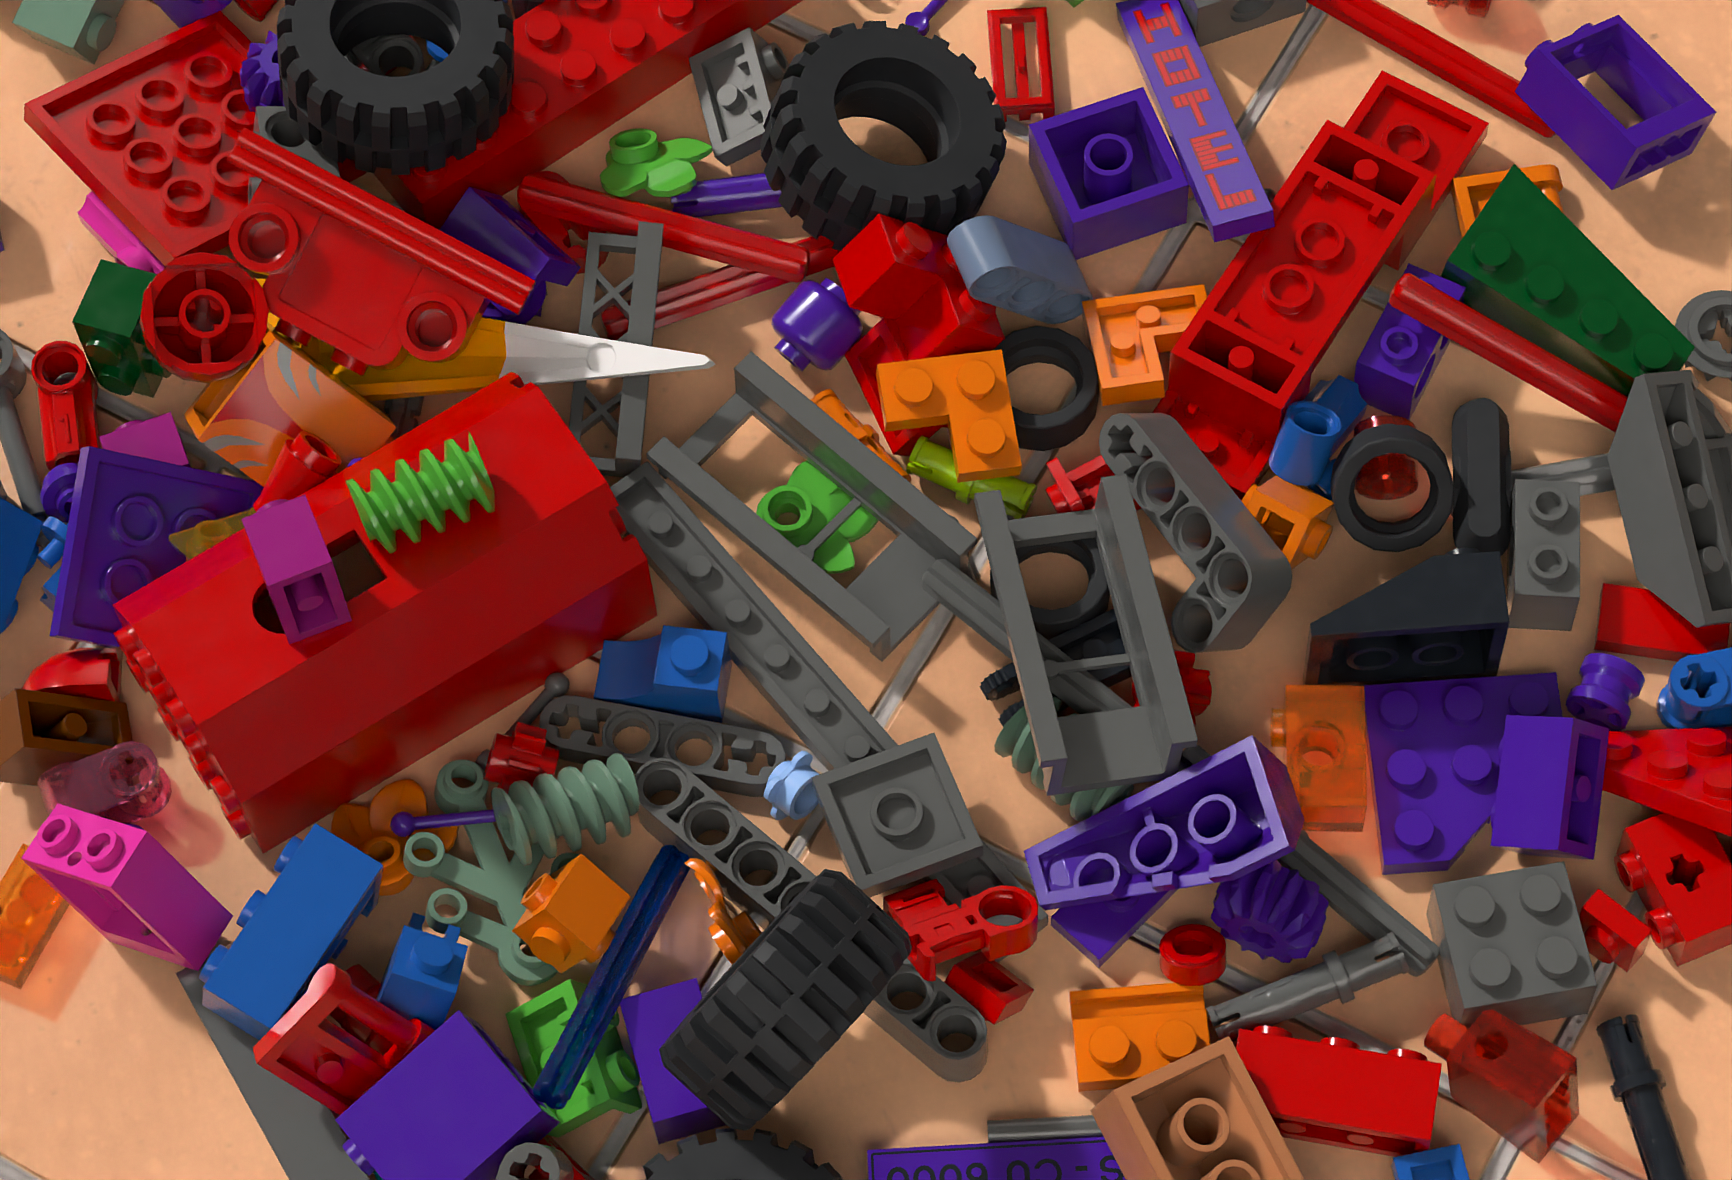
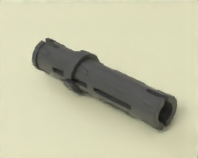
(1310, 987)

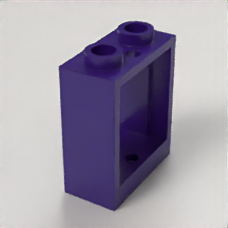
(1669, 106)

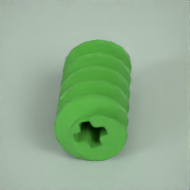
(423, 494)

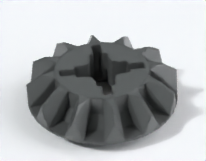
(1698, 323)

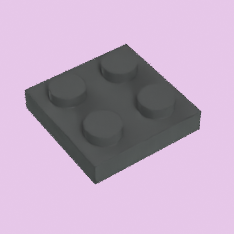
(897, 816)

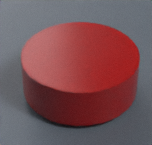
(1192, 955)

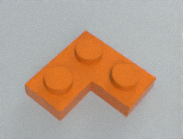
(1129, 334)
(967, 395)

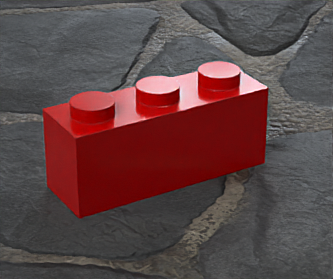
(1342, 1093)

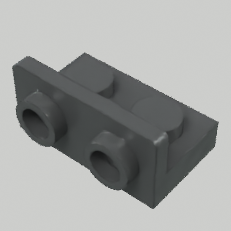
(737, 90)

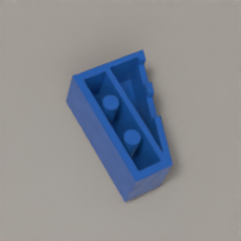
(290, 930)

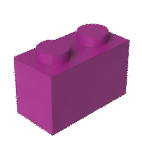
(296, 568)

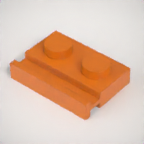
(1134, 1031)

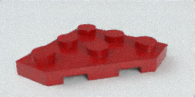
(1675, 772)

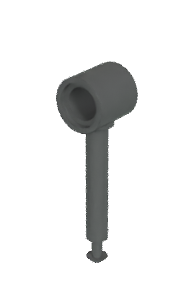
(13, 436)

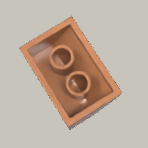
(1195, 1123)

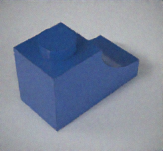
(670, 673)

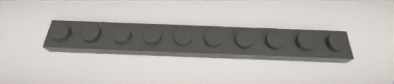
(773, 652)

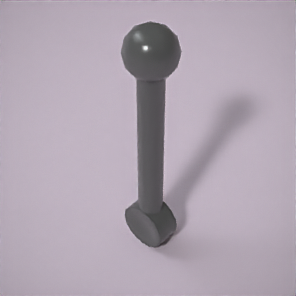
(555, 686)

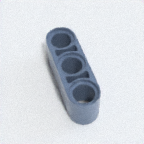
(1018, 269)

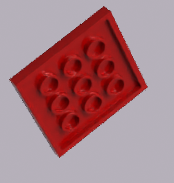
(158, 136)

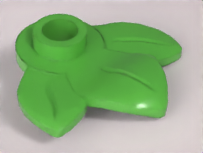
(642, 162)
(816, 503)

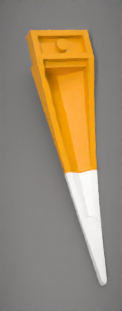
(508, 347)

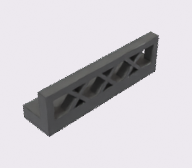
(641, 319)

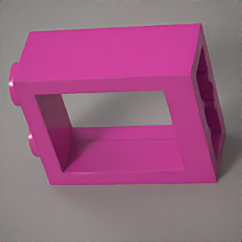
(127, 886)

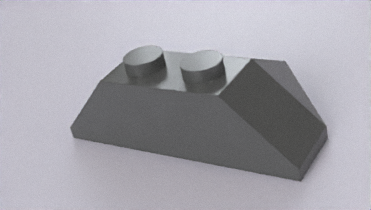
(1676, 494)

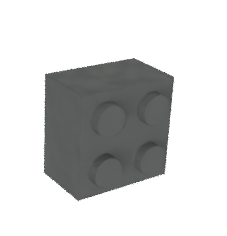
(1512, 945)

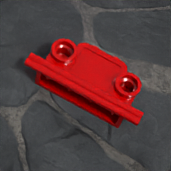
(360, 267)

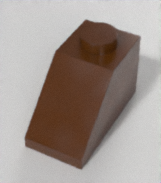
(55, 729)

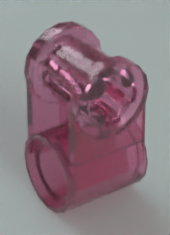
(105, 784)

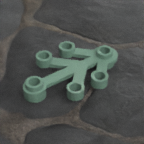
(494, 882)

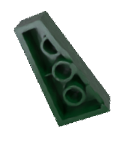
(1559, 290)

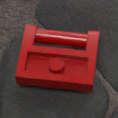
(325, 1058)

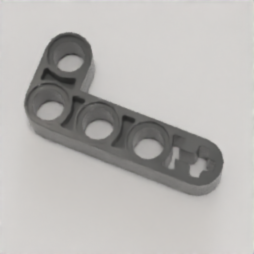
(1234, 559)

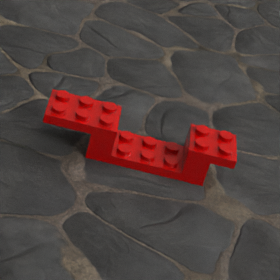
(1276, 309)

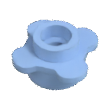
(791, 788)

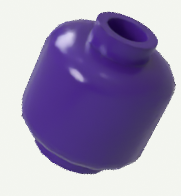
(816, 325)

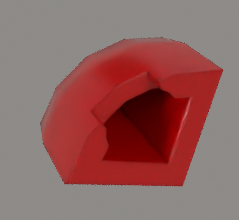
(80, 673)

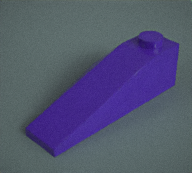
(1176, 834)

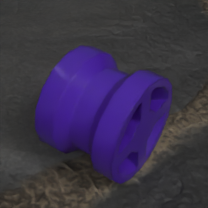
(1605, 691)

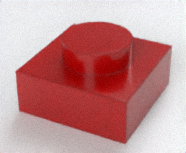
(1613, 931)
(989, 987)

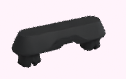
(1481, 477)

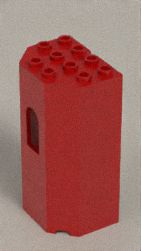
(428, 650)

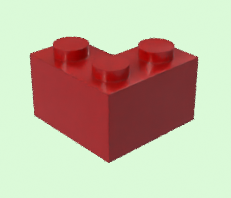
(914, 280)

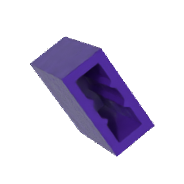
(445, 1110)

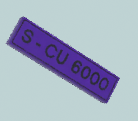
(1018, 1160)

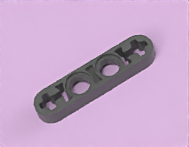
(666, 736)

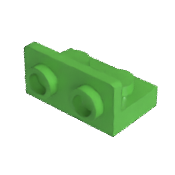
(610, 1075)

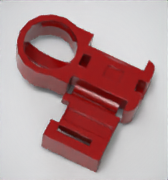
(946, 931)

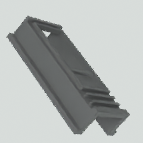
(888, 595)
(1105, 745)

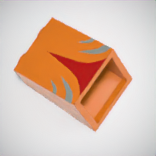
(277, 399)

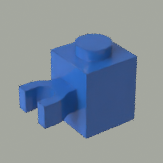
(423, 973)

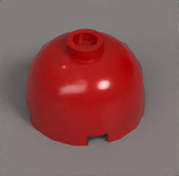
(203, 317)

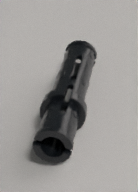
(1640, 1092)

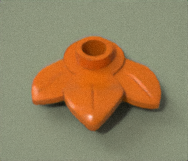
(371, 831)
(730, 932)

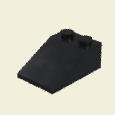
(1420, 626)

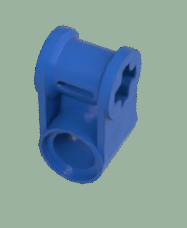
(1698, 696)

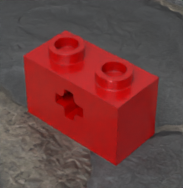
(1692, 855)

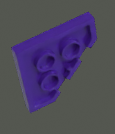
(122, 531)
(1439, 760)

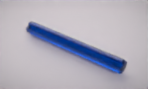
(611, 978)

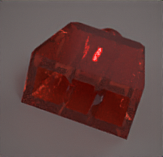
(1509, 1079)

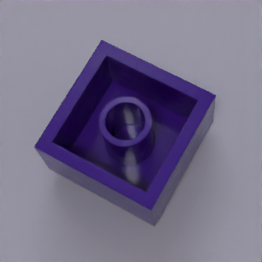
(1108, 173)

